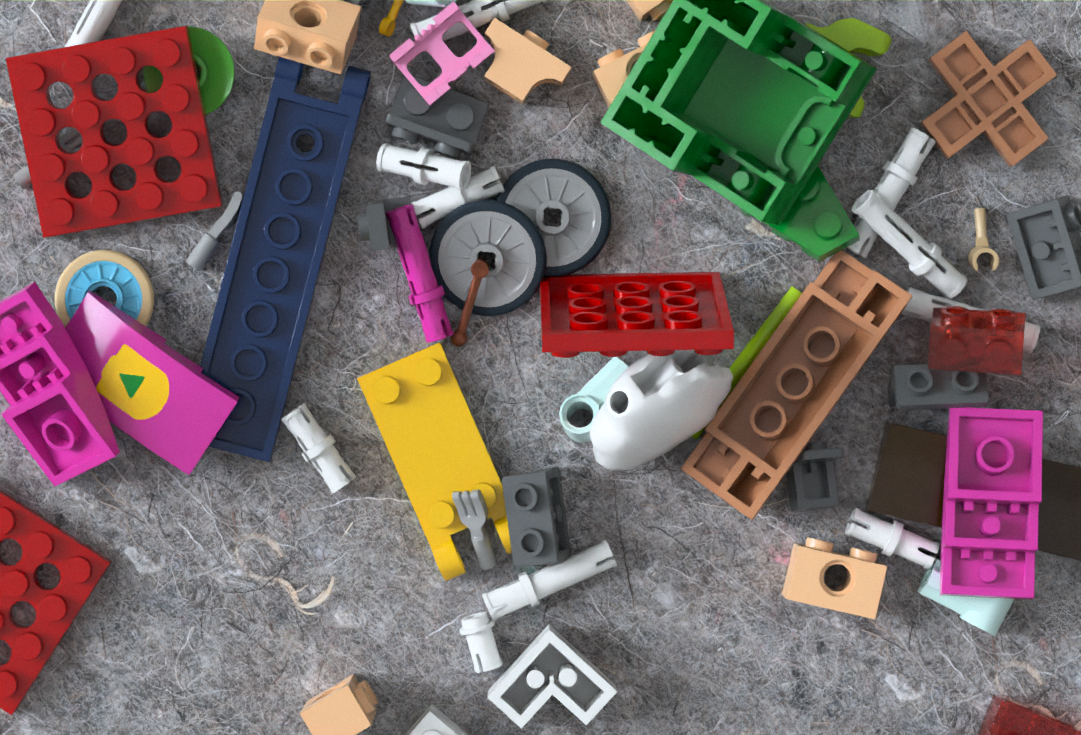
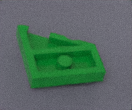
(817, 221)

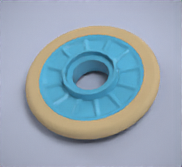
(107, 269)

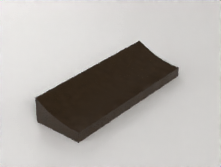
(911, 487)

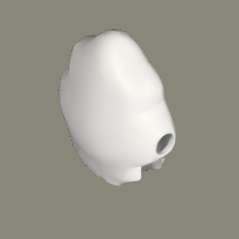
(657, 407)

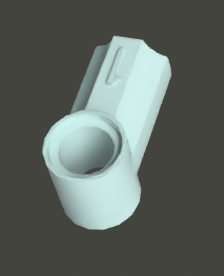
(590, 398)
(978, 611)

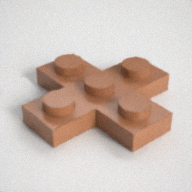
(988, 99)

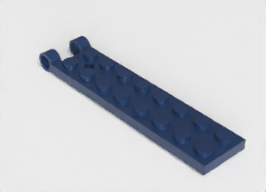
(278, 254)

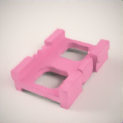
(431, 42)

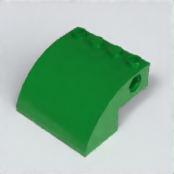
(739, 100)

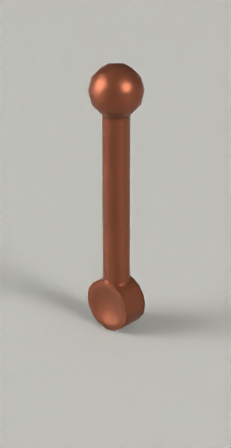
(479, 270)

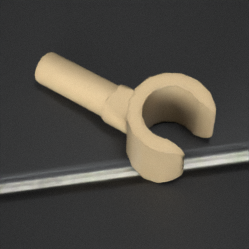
(982, 242)

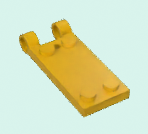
(434, 448)

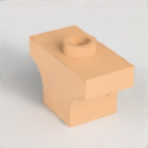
(521, 62)

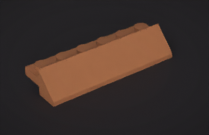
(795, 382)

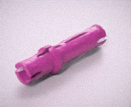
(416, 263)

